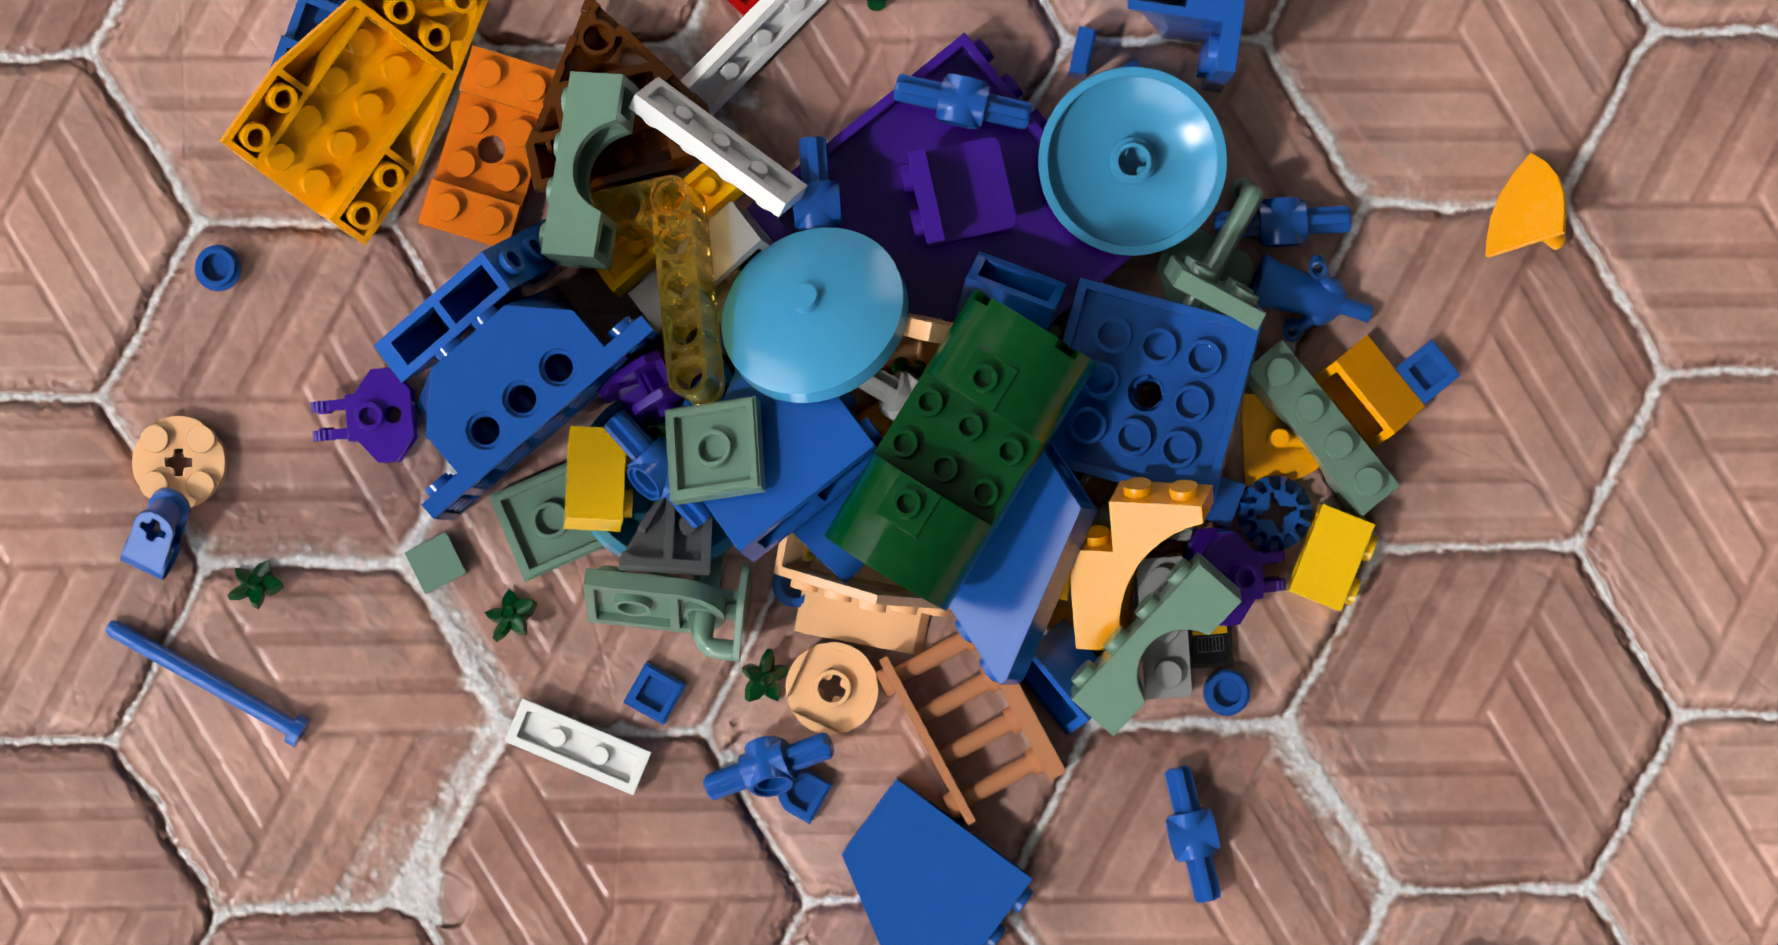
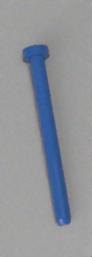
(291, 727)

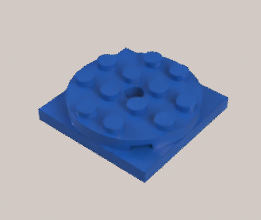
(1194, 358)

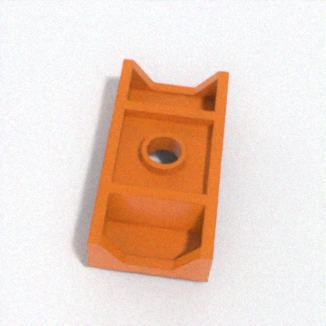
(467, 194)

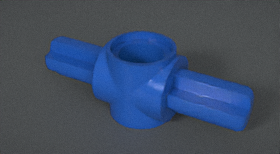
(962, 101)
(821, 200)
(1289, 221)
(650, 465)
(768, 766)
(1192, 834)

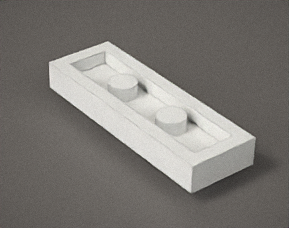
(578, 746)

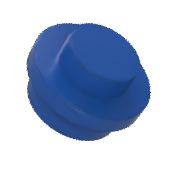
(218, 268)

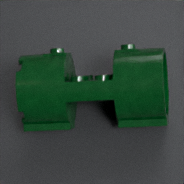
(960, 450)

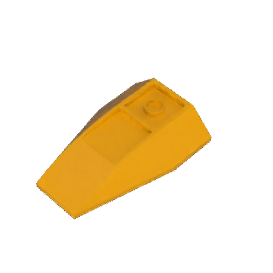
(356, 106)

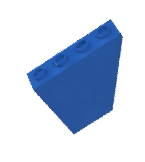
(490, 279)
(808, 461)
(1024, 569)
(930, 875)

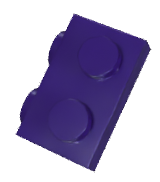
(959, 191)

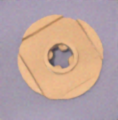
(197, 441)
(807, 698)

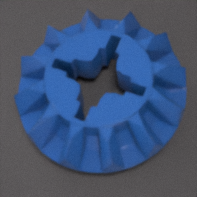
(1263, 531)

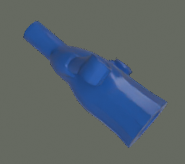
(1312, 294)

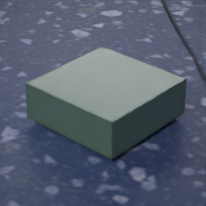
(436, 562)

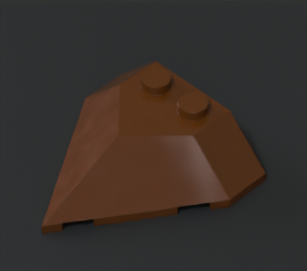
(608, 47)

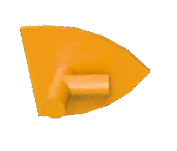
(1528, 209)
(1271, 445)

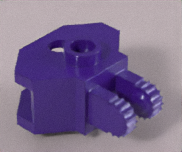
(644, 389)
(370, 419)
(1239, 564)

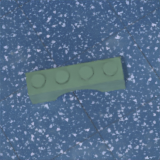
(592, 119)
(1335, 445)
(1193, 600)

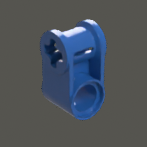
(157, 533)

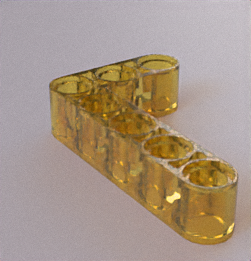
(674, 274)

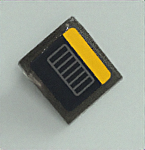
(1211, 649)

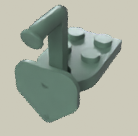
(1211, 269)
(673, 604)

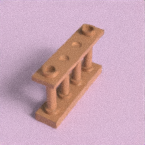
(1016, 718)

